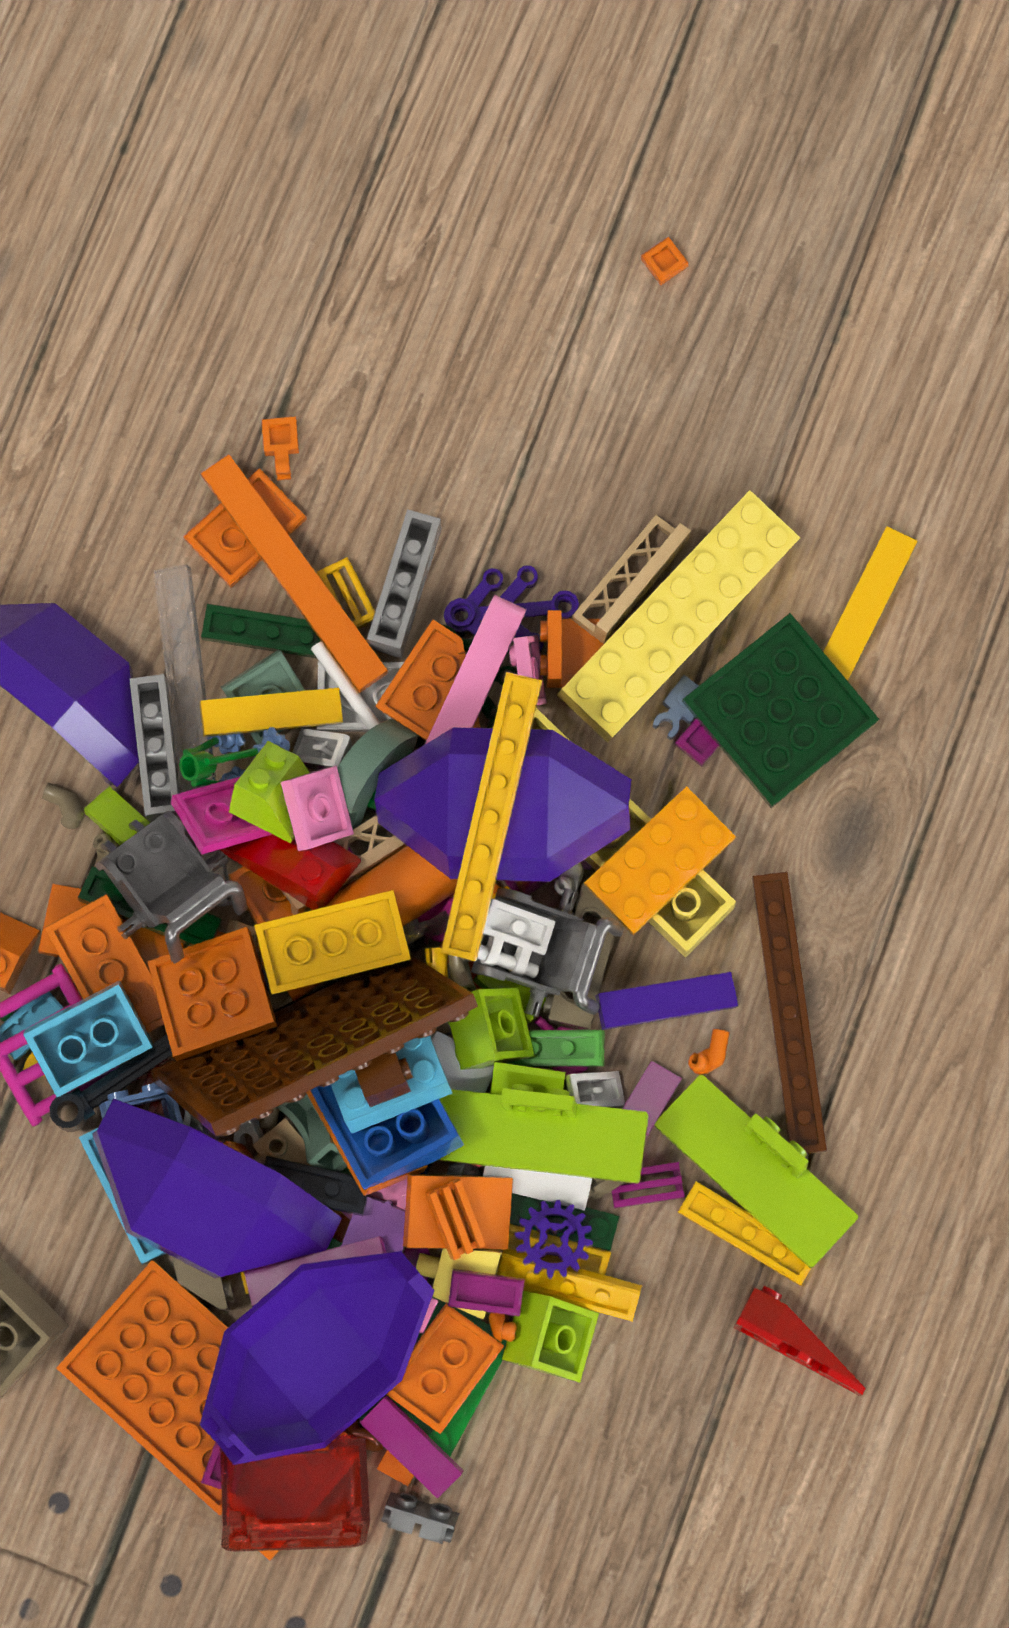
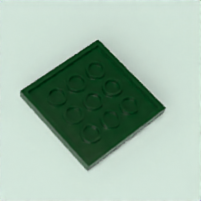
(780, 710)

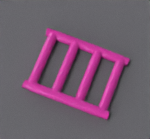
(17, 1081)

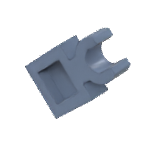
(676, 708)

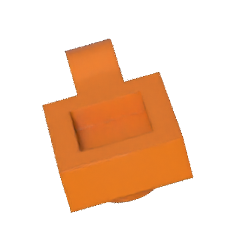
(280, 440)

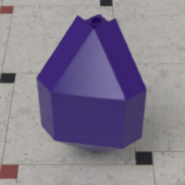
(70, 684)
(560, 814)
(204, 1196)
(314, 1355)

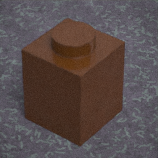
(384, 1078)

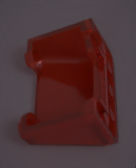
(297, 1500)

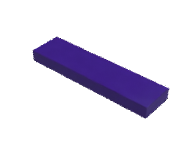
(666, 1000)

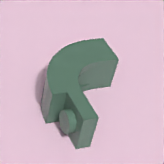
(367, 758)
(319, 1146)

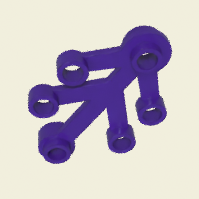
(534, 609)

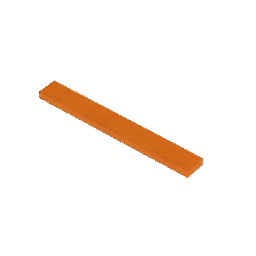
(294, 573)

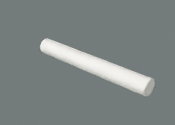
(345, 685)

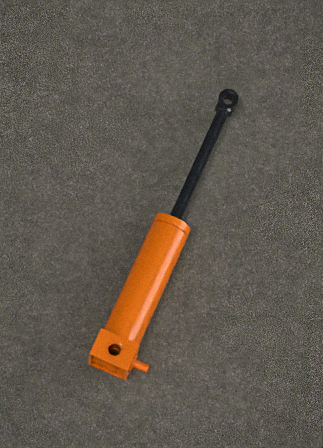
(417, 889)

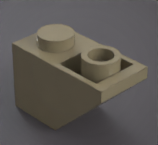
(212, 1290)

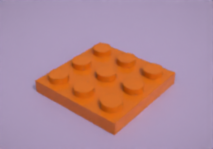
(212, 994)

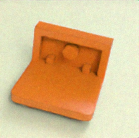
(567, 648)

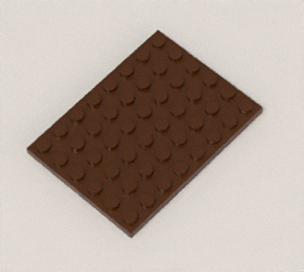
(314, 1043)

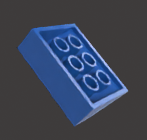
(393, 1144)

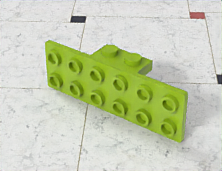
(547, 1134)
(757, 1169)

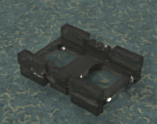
(418, 933)

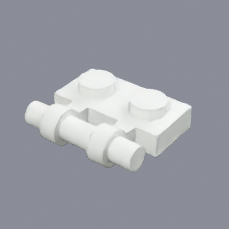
(520, 929)

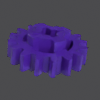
(543, 1226)

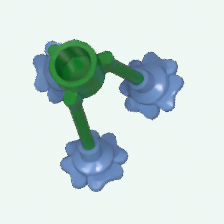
(198, 764)

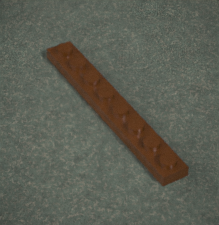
(789, 1011)

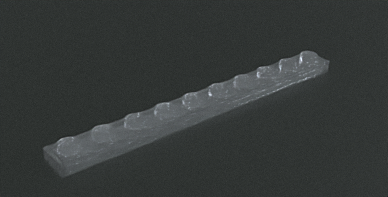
(183, 672)

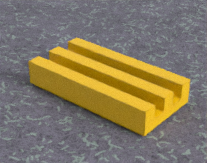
(359, 621)

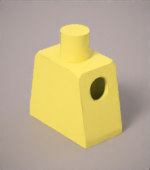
(441, 1270)

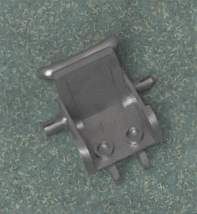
(167, 880)
(569, 955)

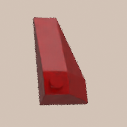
(306, 875)
(782, 1330)

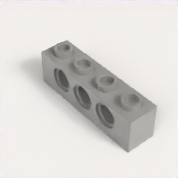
(404, 583)
(155, 744)

